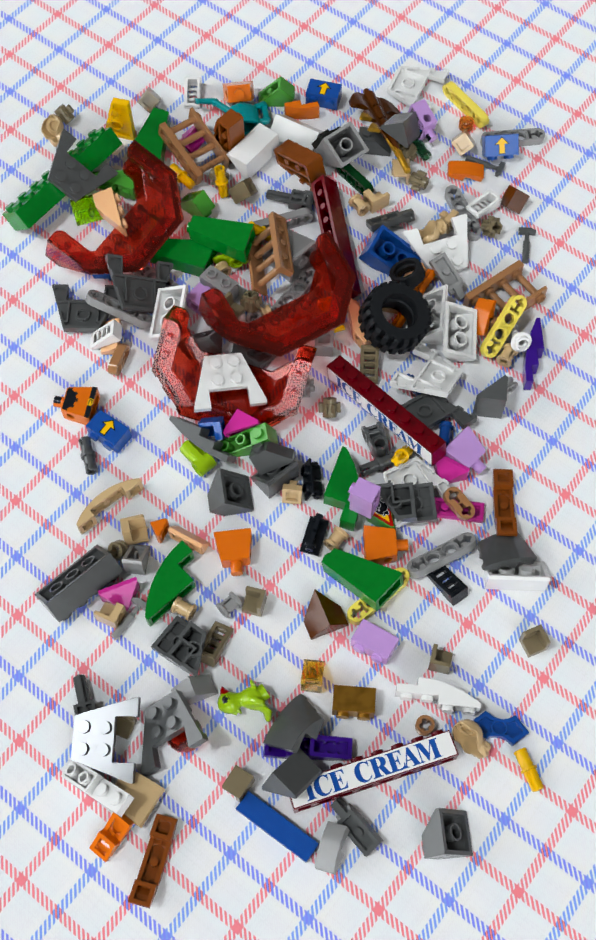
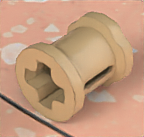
(359, 204)
(506, 356)
(336, 538)
(183, 608)

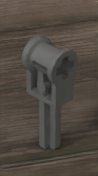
(295, 200)
(81, 689)

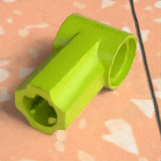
(200, 460)

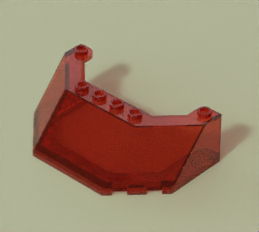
(149, 220)
(297, 321)
(179, 368)

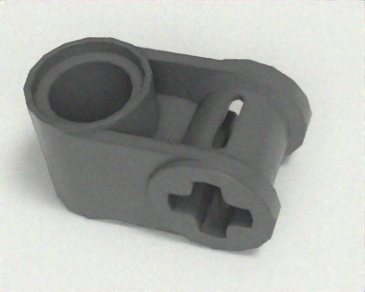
(375, 437)

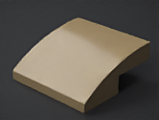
(145, 794)

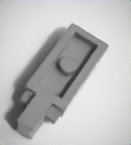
(448, 275)

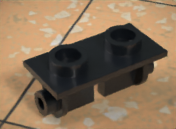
(310, 473)
(314, 535)

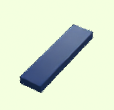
(277, 826)

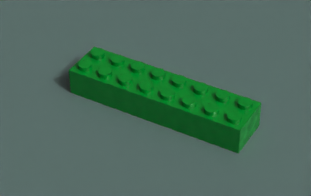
(44, 195)

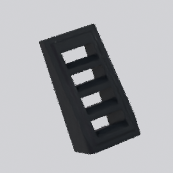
(455, 593)

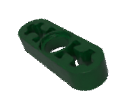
(355, 178)

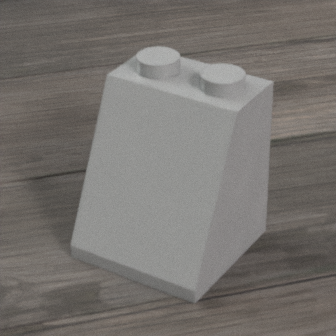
(342, 146)
(301, 248)

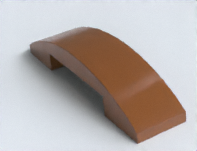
(503, 502)
(154, 861)

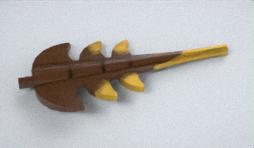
(378, 111)

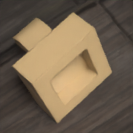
(447, 216)
(292, 493)

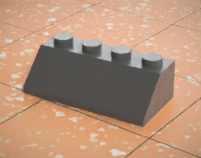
(79, 583)

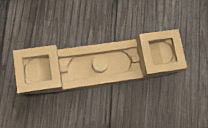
(106, 498)

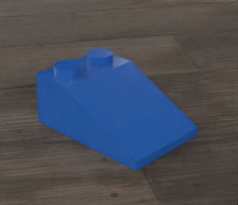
(385, 250)

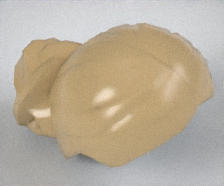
(52, 129)
(433, 230)
(471, 738)

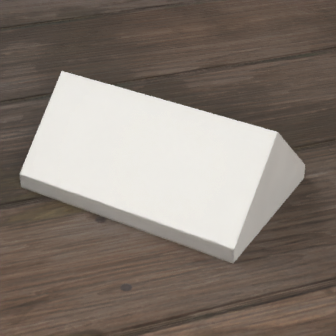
(295, 131)
(254, 150)
(164, 302)
(436, 303)
(459, 332)
(522, 577)

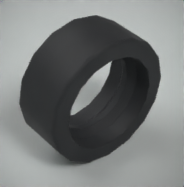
(407, 265)

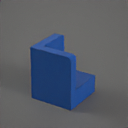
(216, 426)

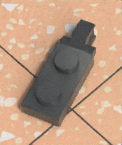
(390, 219)
(360, 830)

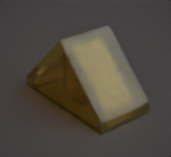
(312, 676)

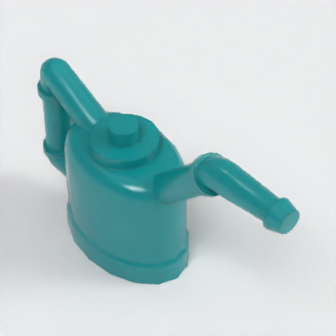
(248, 111)

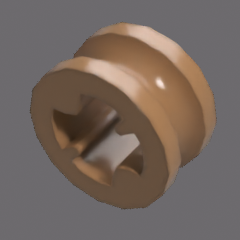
(430, 729)

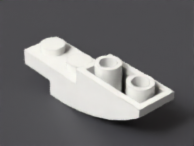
(447, 696)
(97, 787)

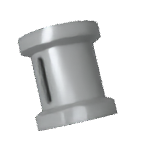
(229, 604)

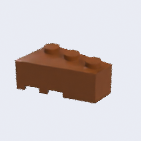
(229, 129)
(300, 161)

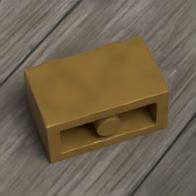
(354, 702)

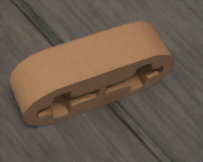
(118, 359)
(462, 500)

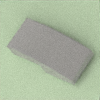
(330, 847)

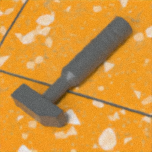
(499, 169)
(526, 243)

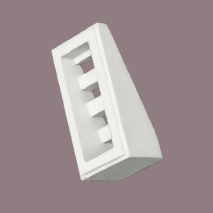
(192, 81)
(490, 196)
(109, 334)

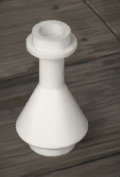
(520, 340)

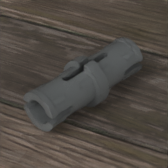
(88, 455)
(378, 463)

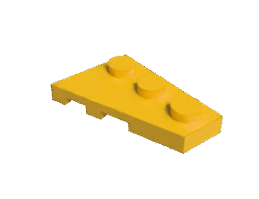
(121, 119)

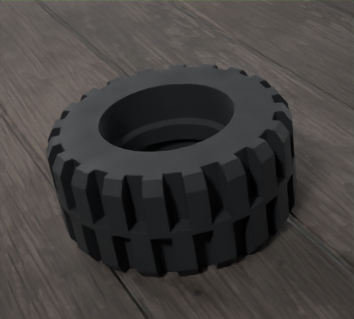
(408, 303)

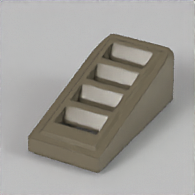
(368, 352)
(210, 656)

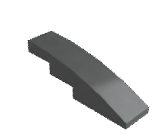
(200, 438)

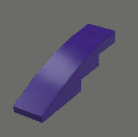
(532, 354)
(324, 748)

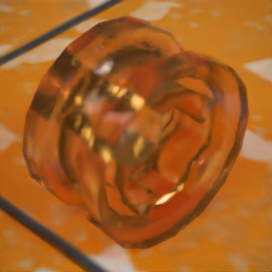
(466, 119)

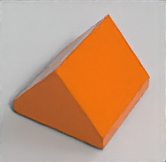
(160, 529)

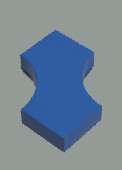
(506, 729)

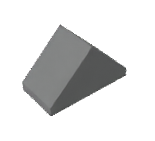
(136, 559)
(196, 688)

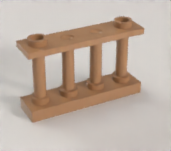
(187, 159)
(281, 254)
(502, 280)

